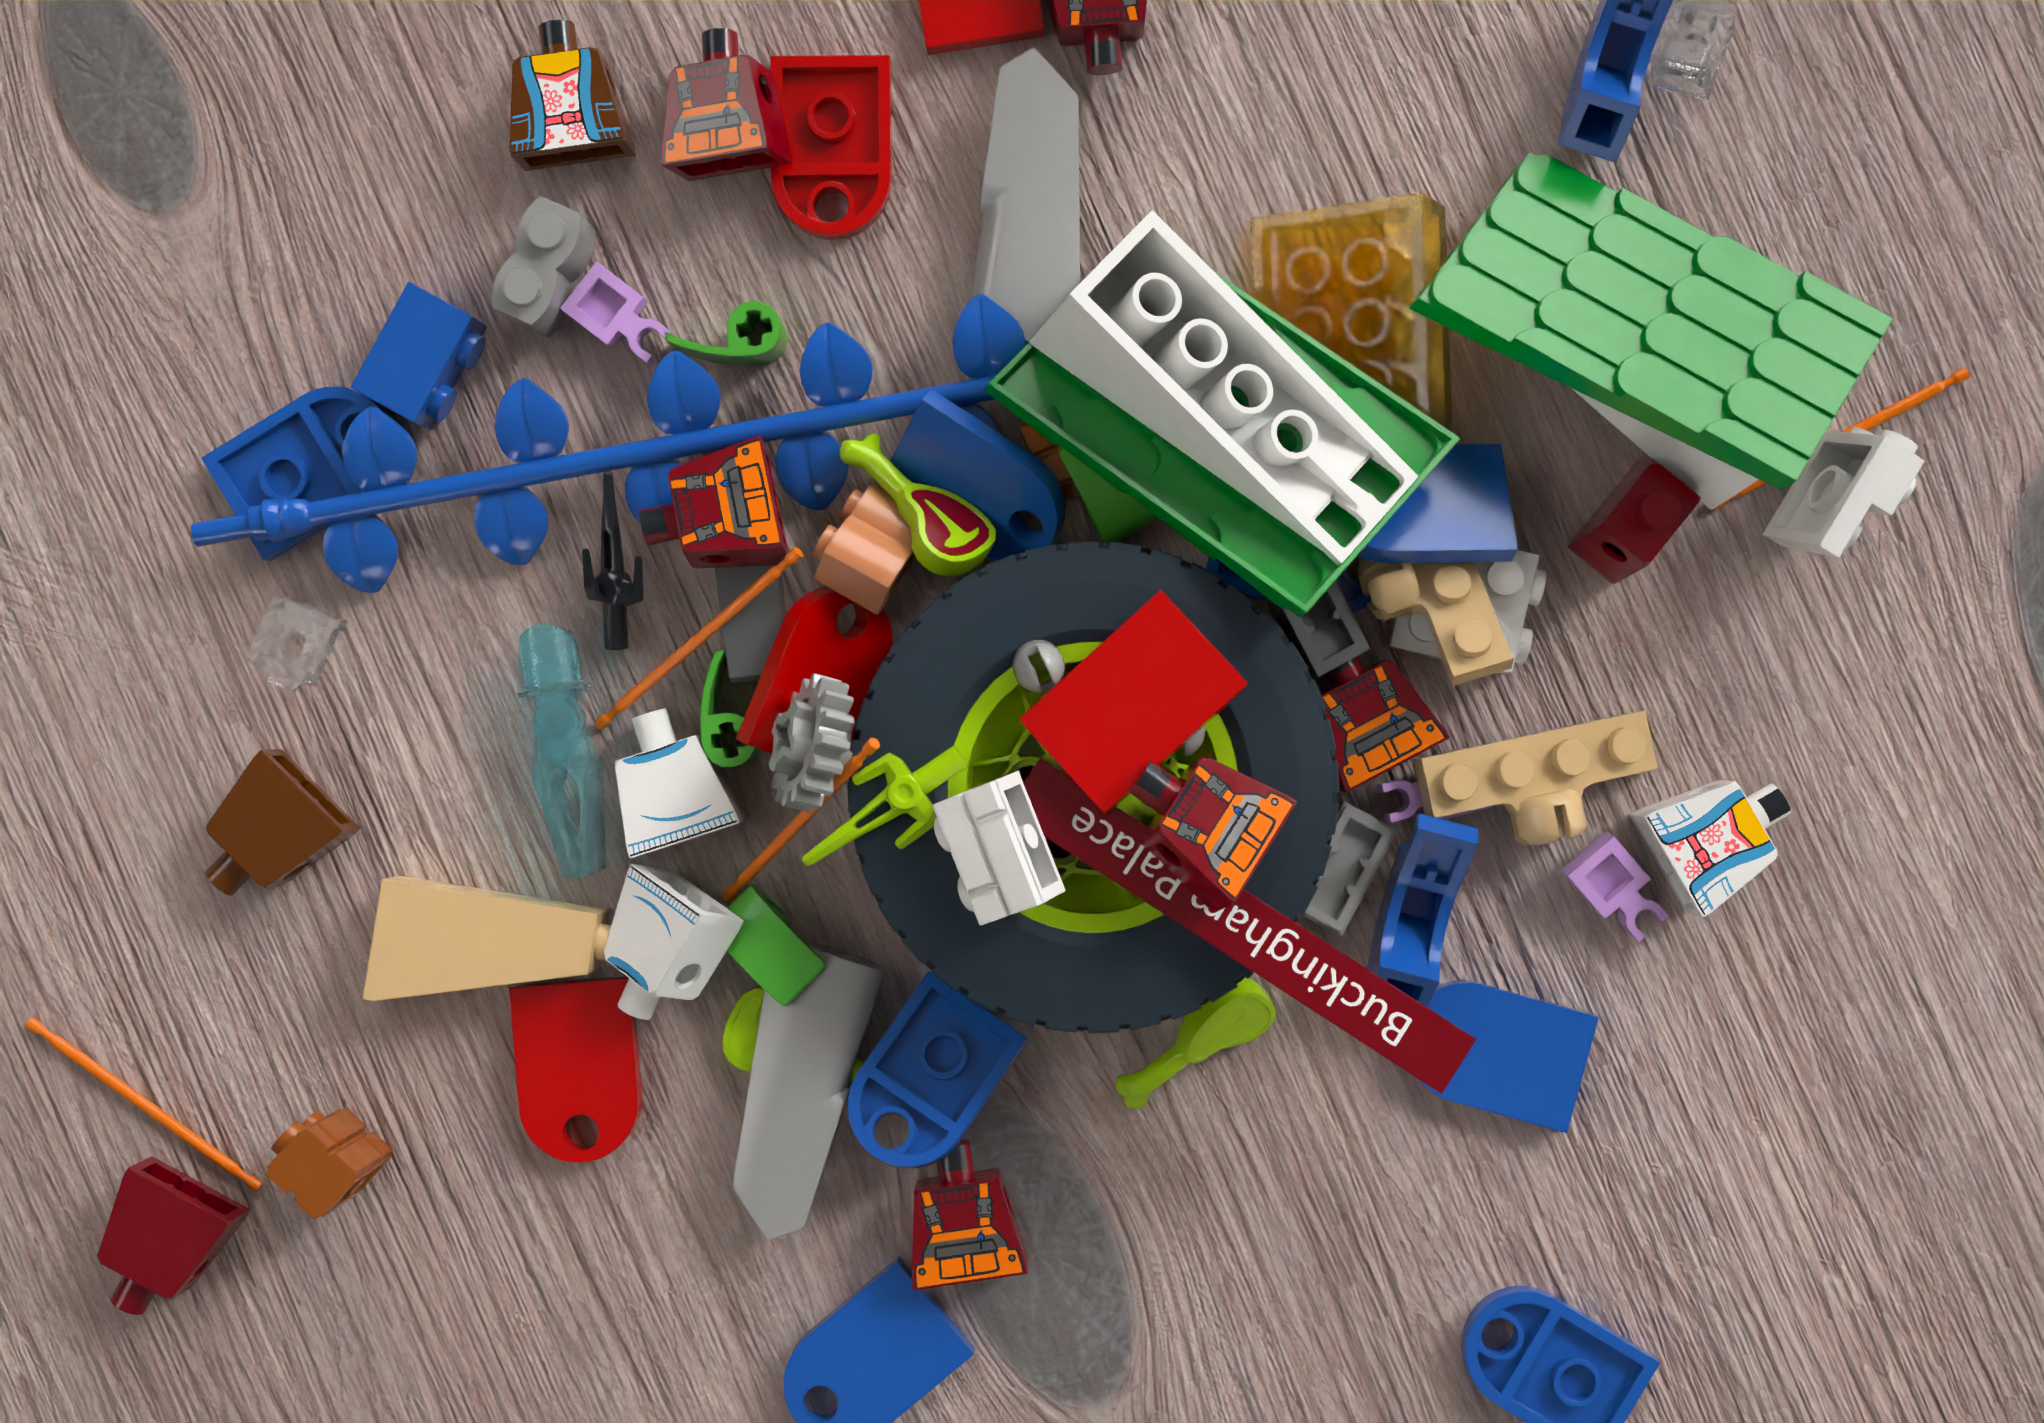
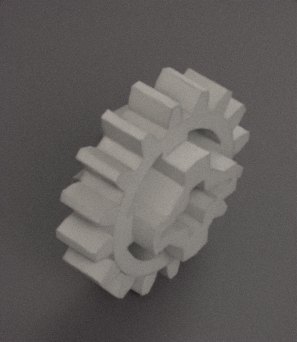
(811, 743)

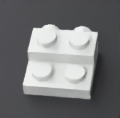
(1840, 485)
(1510, 590)

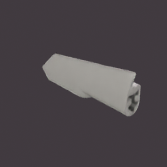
(1030, 194)
(801, 1090)

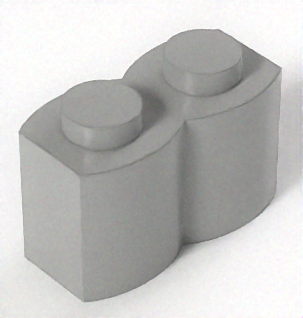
(550, 254)

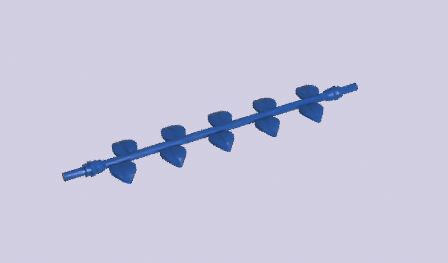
(535, 429)

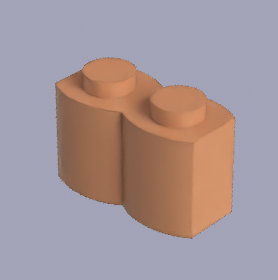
(867, 551)

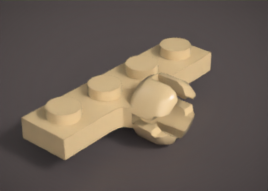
(1453, 605)
(1537, 774)

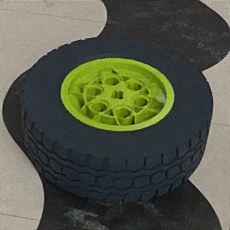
(1096, 950)

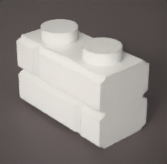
(997, 849)

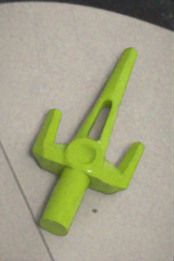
(903, 792)

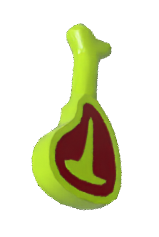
(945, 529)

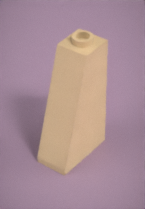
(467, 937)

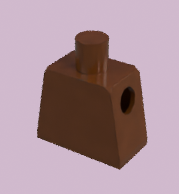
(273, 825)

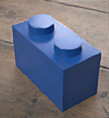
(420, 357)

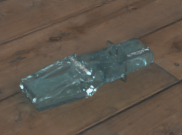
(563, 745)

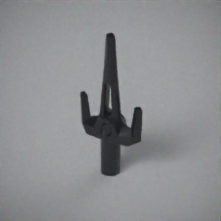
(613, 584)

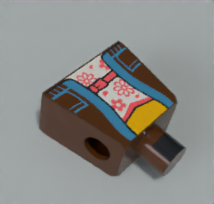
(565, 104)

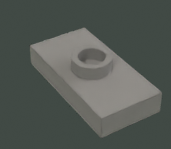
(1353, 860)

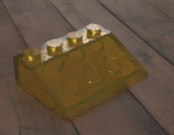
(1349, 285)

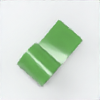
(741, 349)
(1109, 510)
(715, 724)
(771, 948)

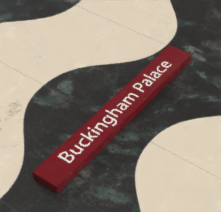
(1254, 936)

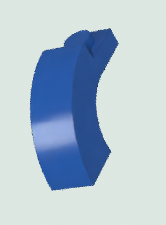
(1611, 76)
(1419, 904)

